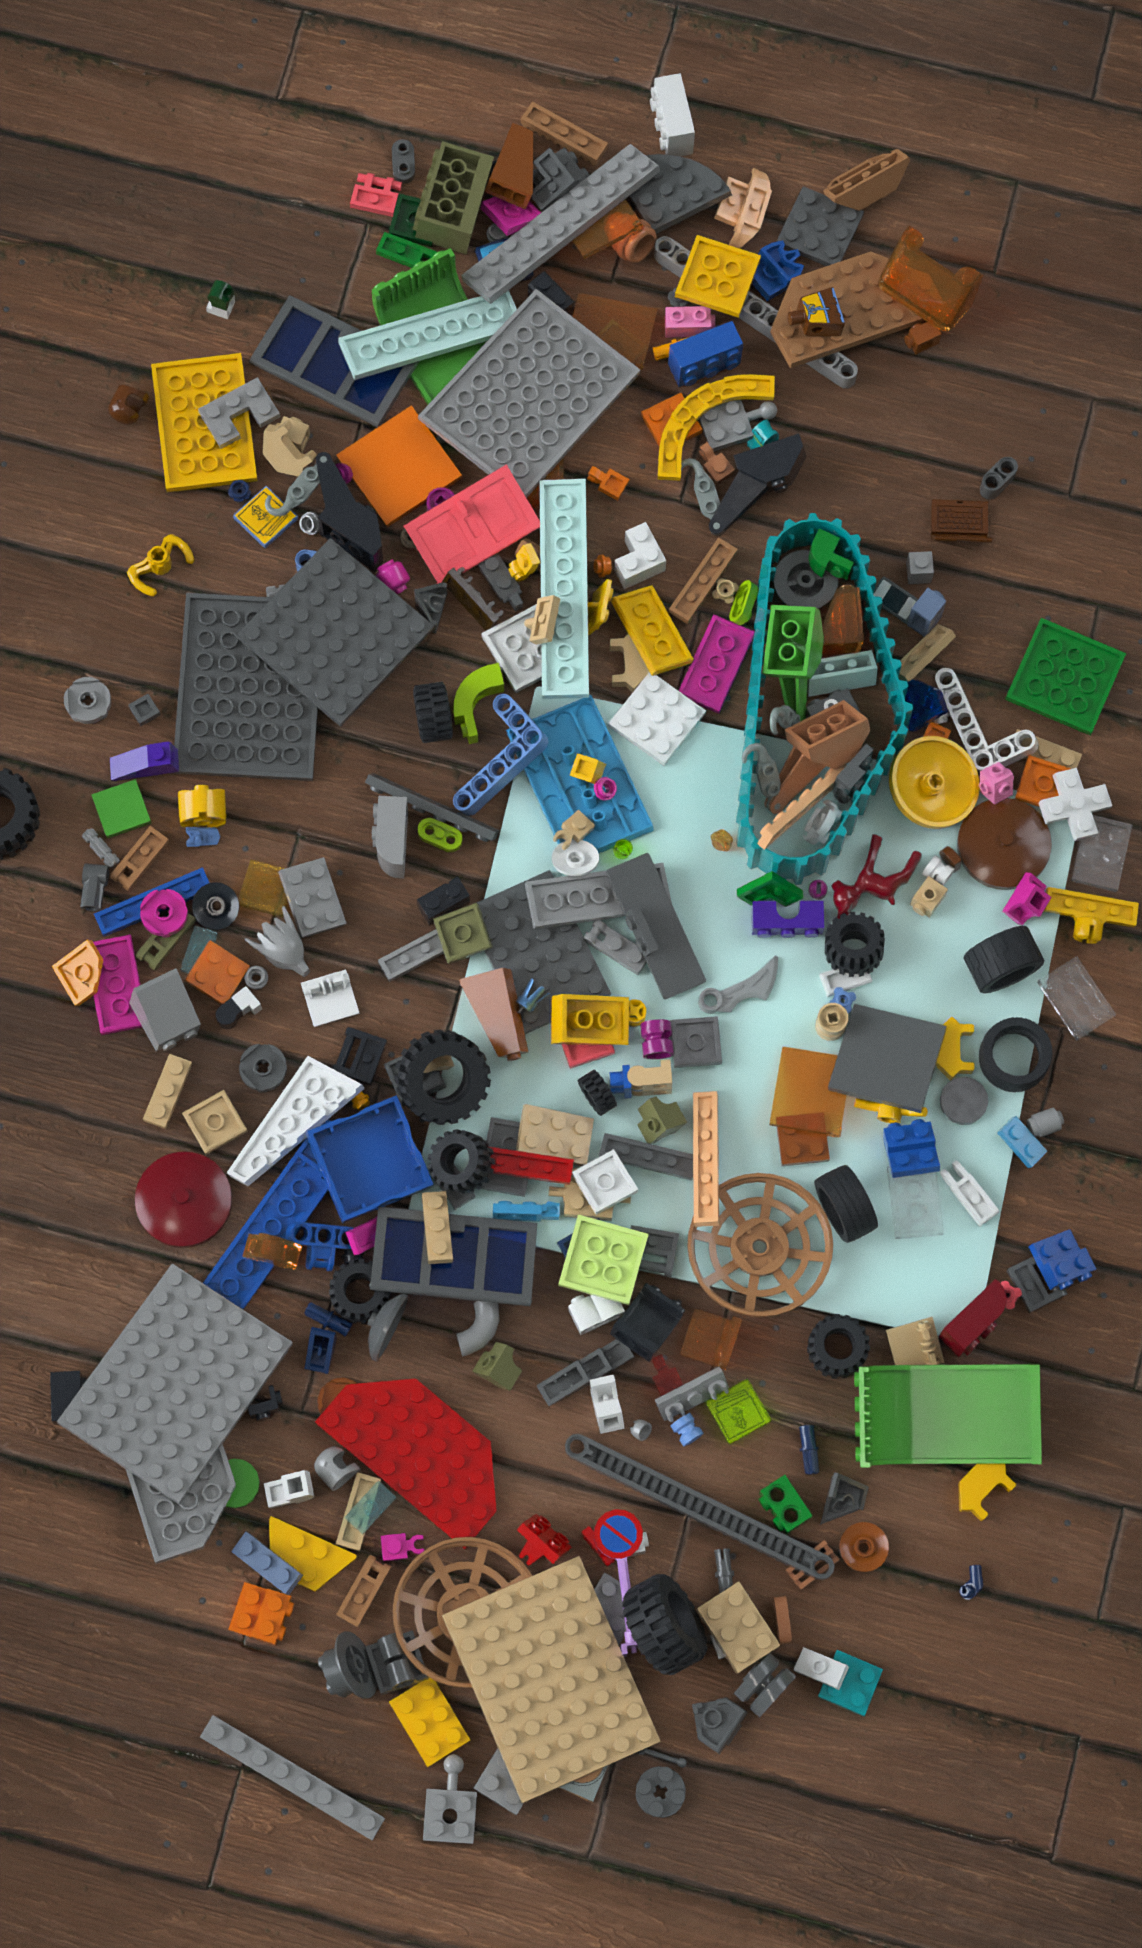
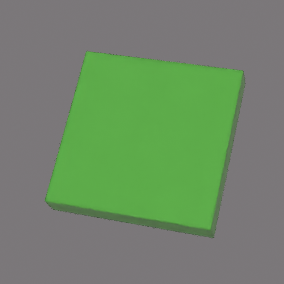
(121, 808)

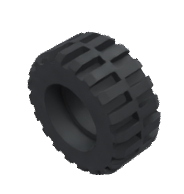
(26, 813)
(467, 1095)
(664, 1624)

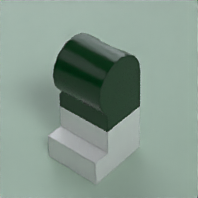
(221, 299)

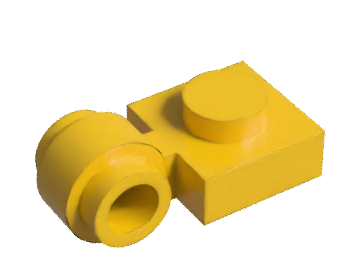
(526, 563)

